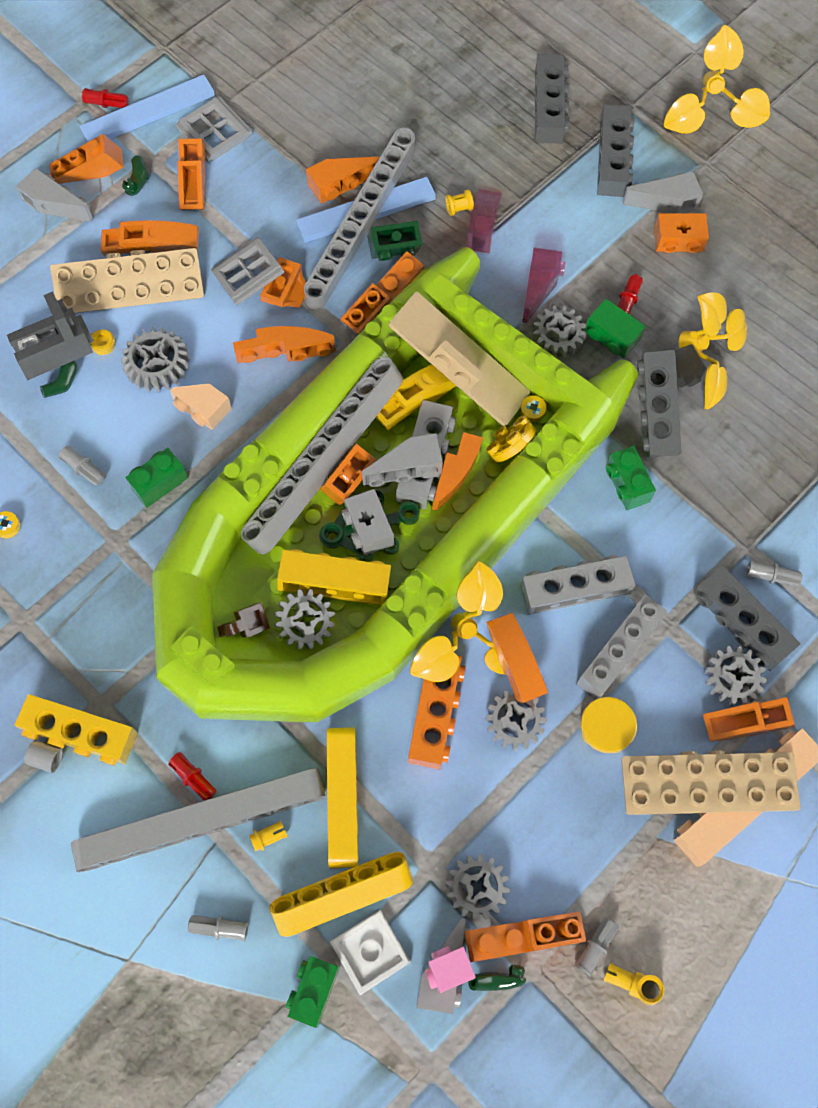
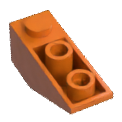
(90, 161)
(338, 175)

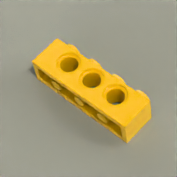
(38, 710)

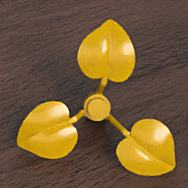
(721, 53)
(713, 314)
(475, 593)

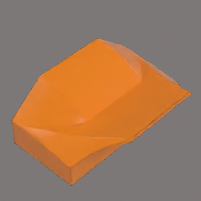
(287, 288)

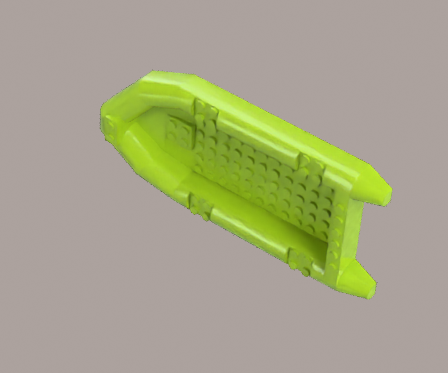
(215, 572)

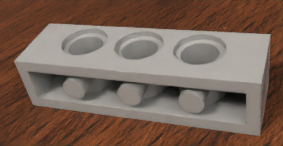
(431, 417)
(539, 600)
(621, 647)

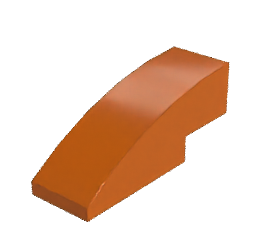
(191, 174)
(457, 469)
(516, 658)
(749, 720)

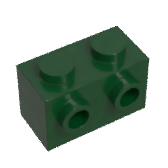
(394, 240)

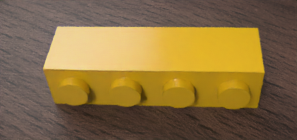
(334, 576)

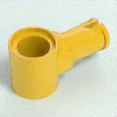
(633, 983)

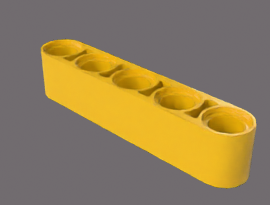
(342, 798)
(341, 894)

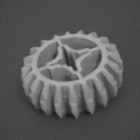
(156, 368)

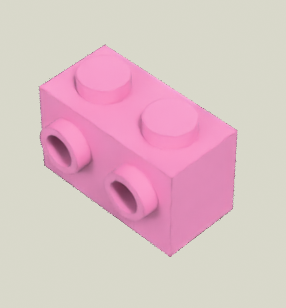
(448, 969)

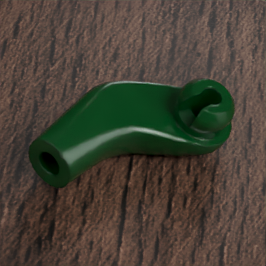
(138, 177)
(62, 381)
(498, 981)

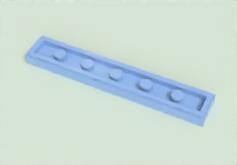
(149, 109)
(400, 199)

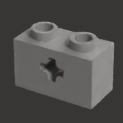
(368, 508)

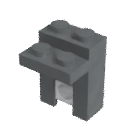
(51, 340)

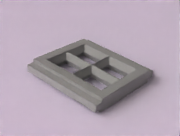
(229, 117)
(257, 282)

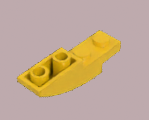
(425, 385)

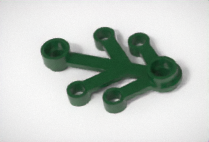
(344, 532)

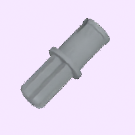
(82, 465)
(774, 573)
(218, 927)
(597, 946)

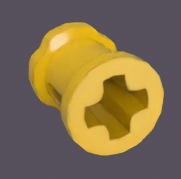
(459, 202)

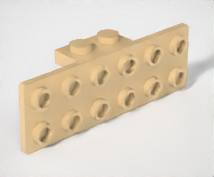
(128, 280)
(459, 358)
(710, 783)

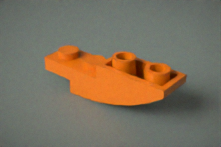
(149, 236)
(377, 296)
(293, 341)
(524, 936)

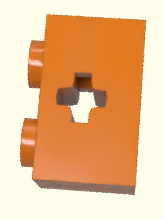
(681, 232)
(347, 474)

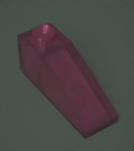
(483, 221)
(543, 278)

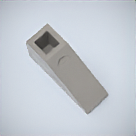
(667, 195)
(50, 198)
(412, 459)
(448, 1000)

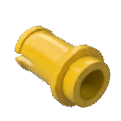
(266, 837)

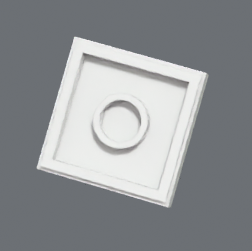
(370, 952)

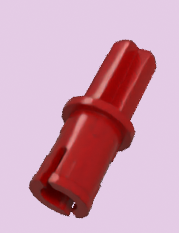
(104, 98)
(629, 295)
(192, 776)

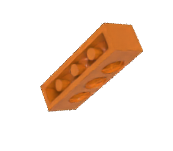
(421, 751)

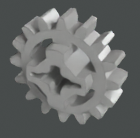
(562, 328)
(302, 607)
(744, 668)
(519, 731)
(490, 893)

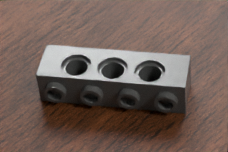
(550, 99)
(614, 151)
(665, 364)
(760, 619)

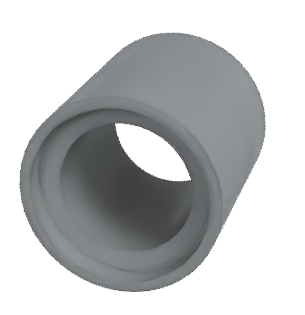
(43, 756)

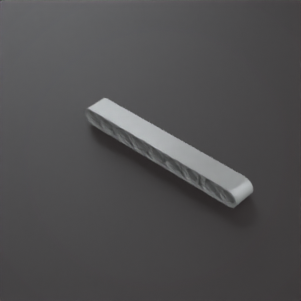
(359, 227)
(322, 456)
(197, 820)

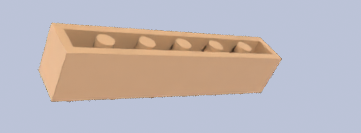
(714, 830)

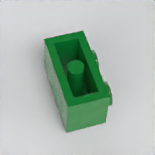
(614, 328)
(156, 477)
(630, 478)
(313, 991)

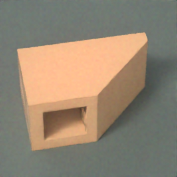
(203, 402)

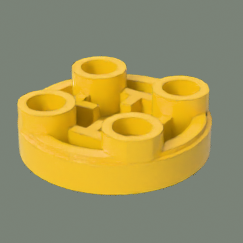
(511, 440)
(608, 725)

